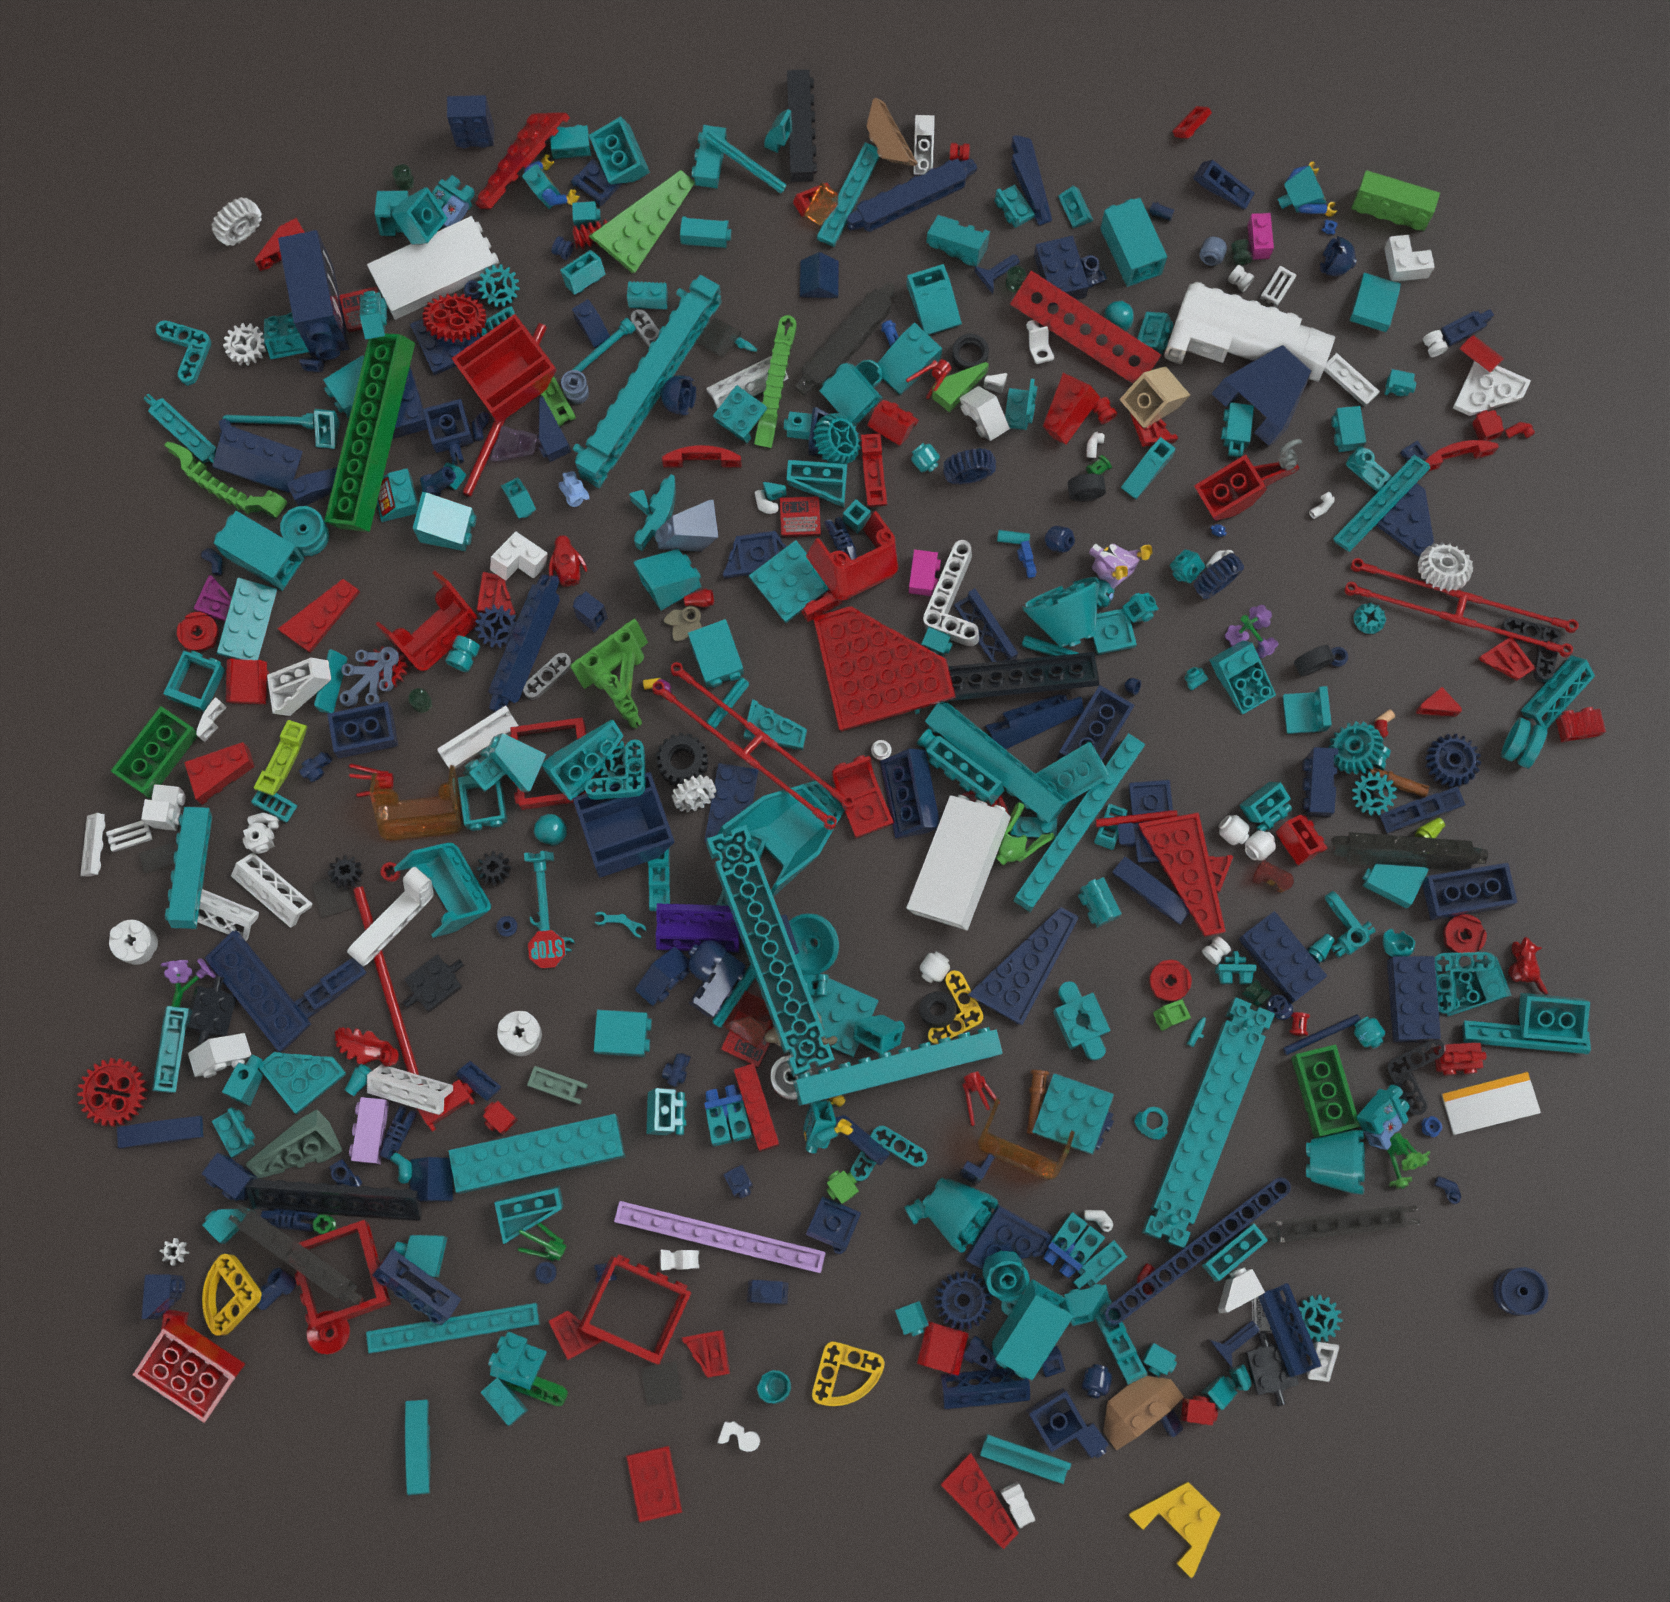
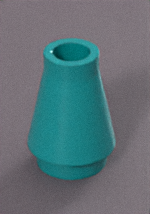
(1321, 948)
(358, 1079)

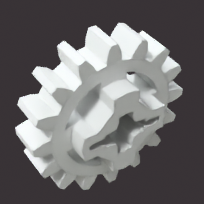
(245, 335)
(694, 793)

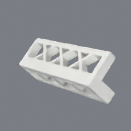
(750, 379)
(476, 738)
(267, 891)
(228, 910)
(406, 1090)

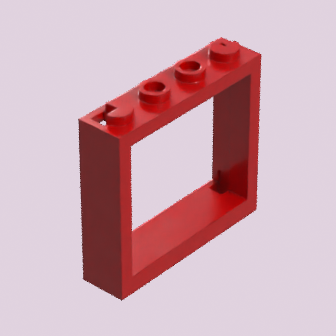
(549, 800)
(382, 1296)
(669, 1327)

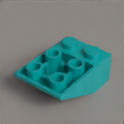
(933, 299)
(1243, 676)
(1476, 987)

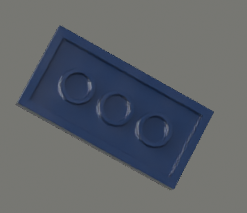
(734, 793)
(1148, 798)

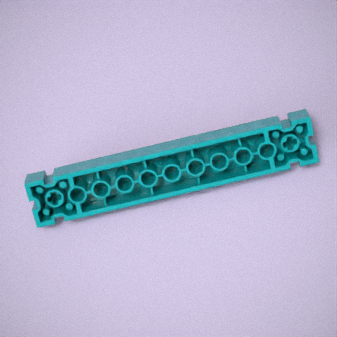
(645, 384)
(769, 951)
(1208, 1123)

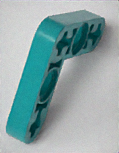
(193, 348)
(627, 781)
(1454, 966)
(910, 1160)

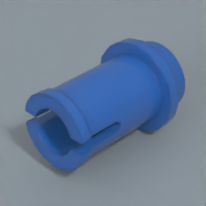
(889, 329)

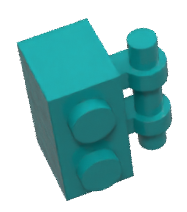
(1266, 802)
(1099, 902)
(661, 1112)

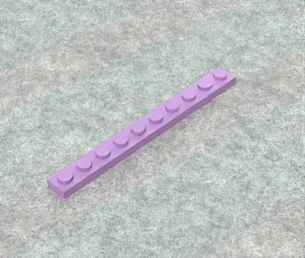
(719, 1236)

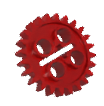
(454, 317)
(108, 1109)

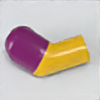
(649, 683)

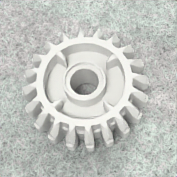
(236, 221)
(1445, 566)

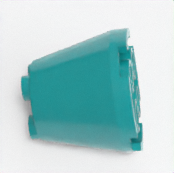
(1338, 1161)
(959, 1211)

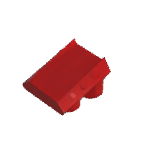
(246, 681)
(943, 1348)

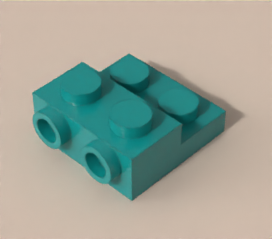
(516, 1361)

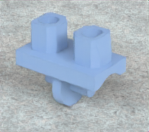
(573, 489)

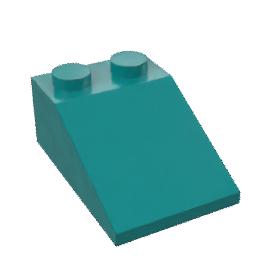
(908, 356)

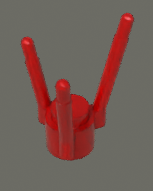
(940, 371)
(384, 778)
(976, 1082)

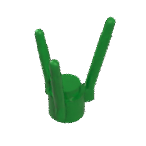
(554, 1248)

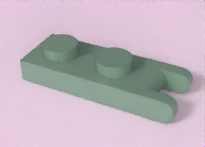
(555, 1084)

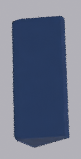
(865, 1142)

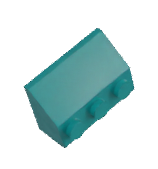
(619, 152)
(1553, 1017)

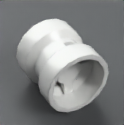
(1241, 278)
(1435, 343)
(1216, 950)

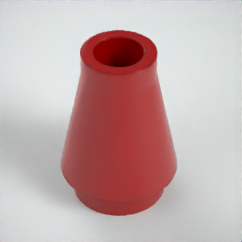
(700, 598)

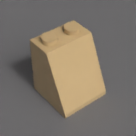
(1154, 396)

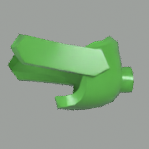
(1013, 848)

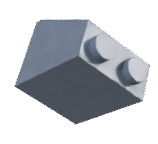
(689, 529)

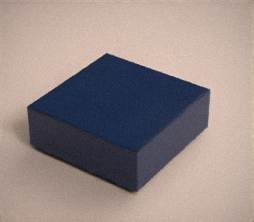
(1414, 449)

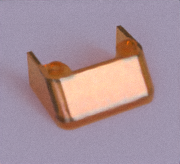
(417, 816)
(1018, 1156)

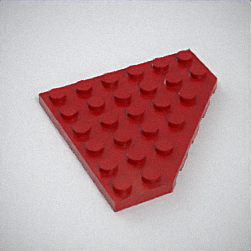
(877, 669)

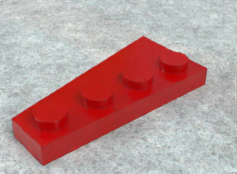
(977, 1497)

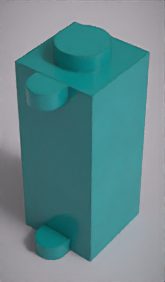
(705, 232)

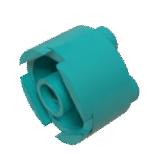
(1003, 1264)

